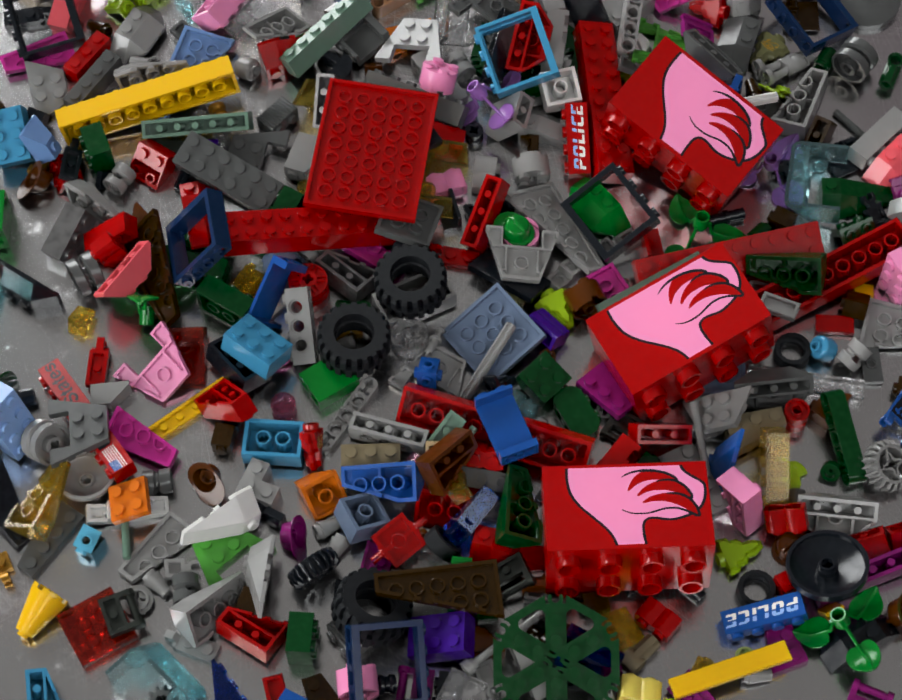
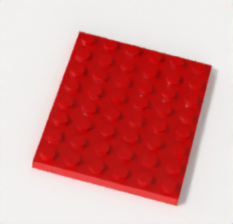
(371, 150)

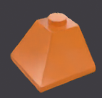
(321, 492)

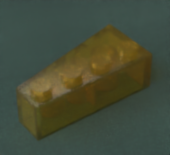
(774, 465)

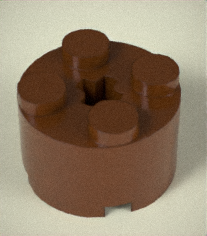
(583, 298)

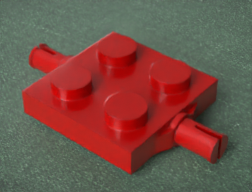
(398, 540)

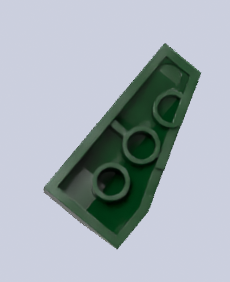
(518, 516)

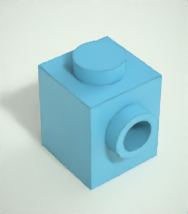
(86, 531)

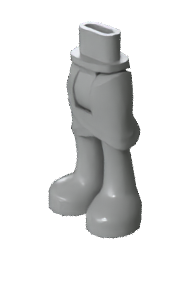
(786, 65)

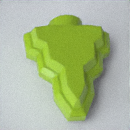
(554, 303)
(735, 554)

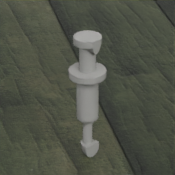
(434, 340)

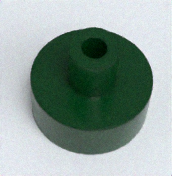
(830, 471)

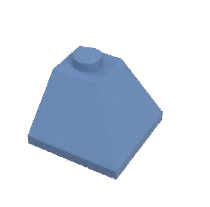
(39, 141)

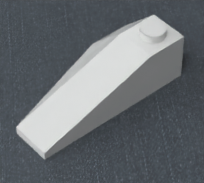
(231, 519)

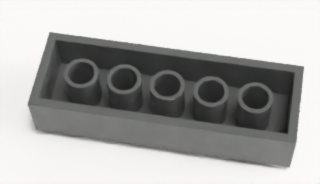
(226, 173)

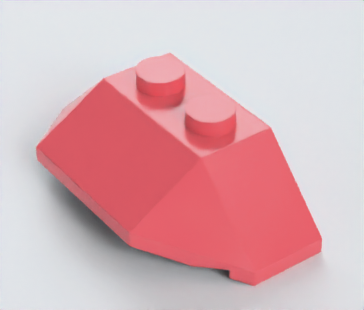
(886, 164)
(128, 274)

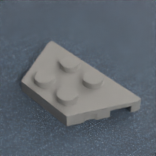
(46, 87)
(721, 409)

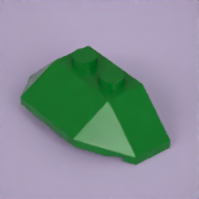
(600, 210)

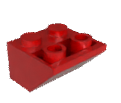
(152, 163)

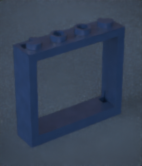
(834, 9)
(210, 203)
(353, 655)

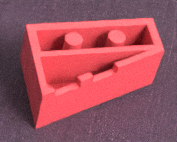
(60, 18)

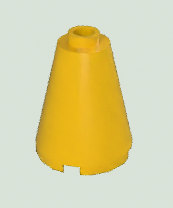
(39, 610)

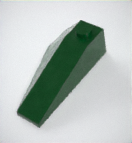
(846, 195)
(797, 271)

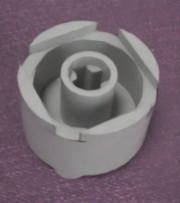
(531, 169)

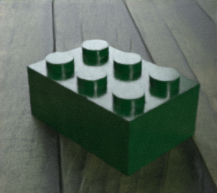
(222, 300)

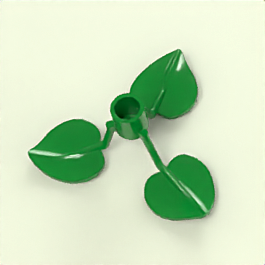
(682, 212)
(146, 312)
(866, 605)

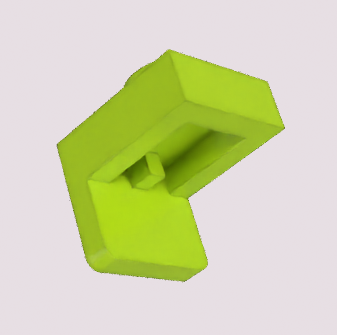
(119, 6)

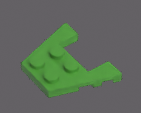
(647, 28)
(218, 553)

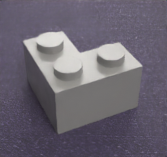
(257, 476)

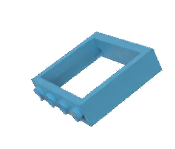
(506, 22)

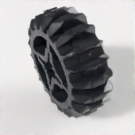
(313, 568)

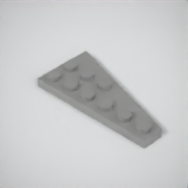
(543, 206)
(882, 325)

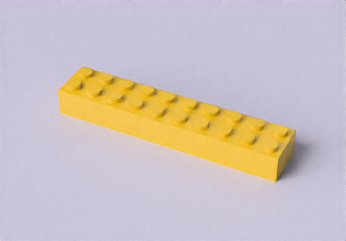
(151, 99)

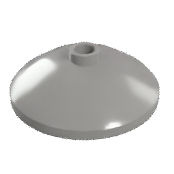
(85, 470)

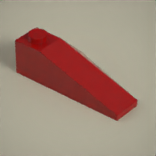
(269, 55)
(200, 233)

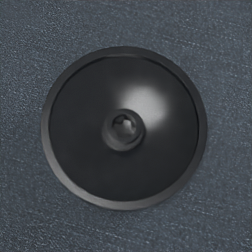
(827, 565)

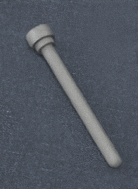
(470, 666)

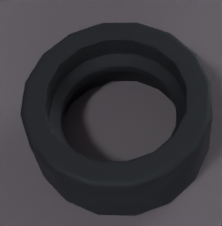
(792, 338)
(440, 544)
(754, 575)

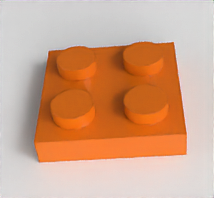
(129, 500)

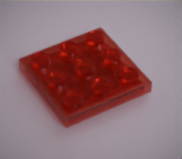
(88, 631)

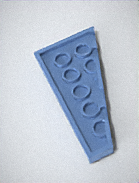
(199, 47)

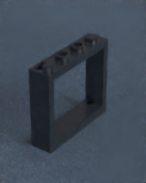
(48, 50)
(633, 237)

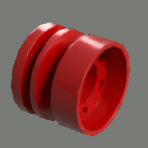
(317, 281)

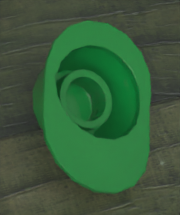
(515, 228)

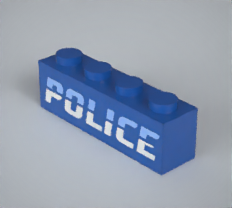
(764, 616)

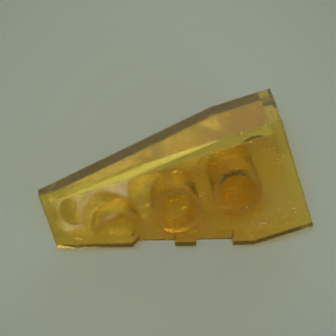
(40, 508)

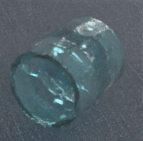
(527, 407)

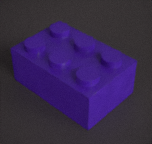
(447, 637)

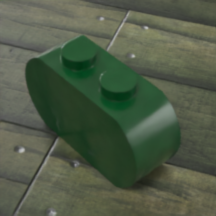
(576, 412)

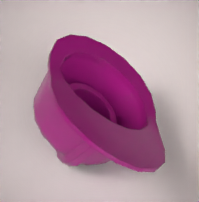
(294, 537)

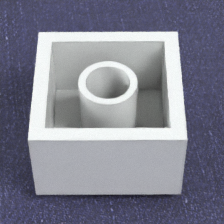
(560, 90)

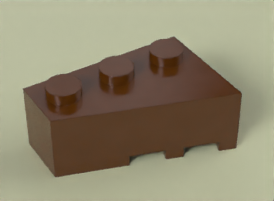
(445, 459)

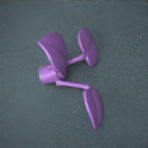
(479, 92)
(779, 152)

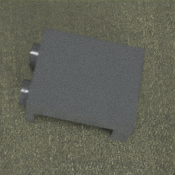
(363, 40)

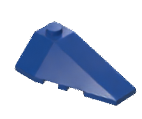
(726, 455)
(386, 480)

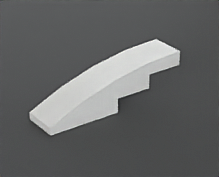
(100, 513)

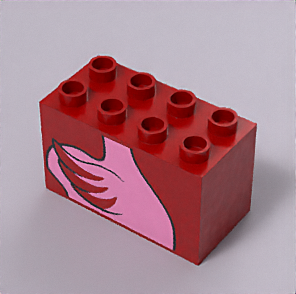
(689, 127)
(682, 333)
(627, 528)

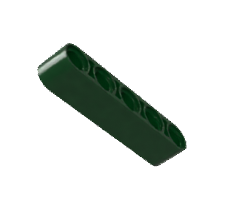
(843, 436)

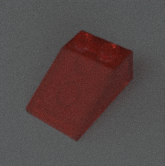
(193, 347)

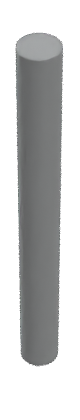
(699, 435)

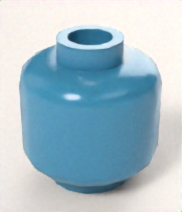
(823, 348)

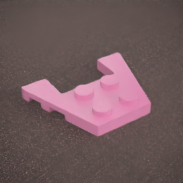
(163, 373)

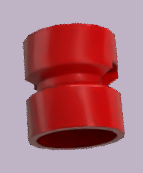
(796, 415)

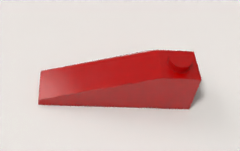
(484, 548)

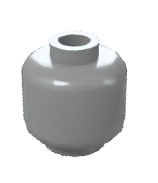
(247, 68)

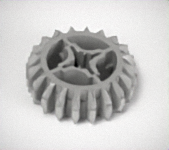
(877, 457)

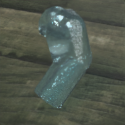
(186, 6)

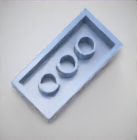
(13, 420)

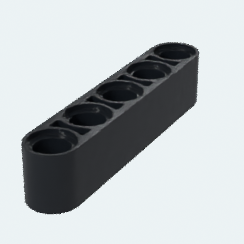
(499, 49)

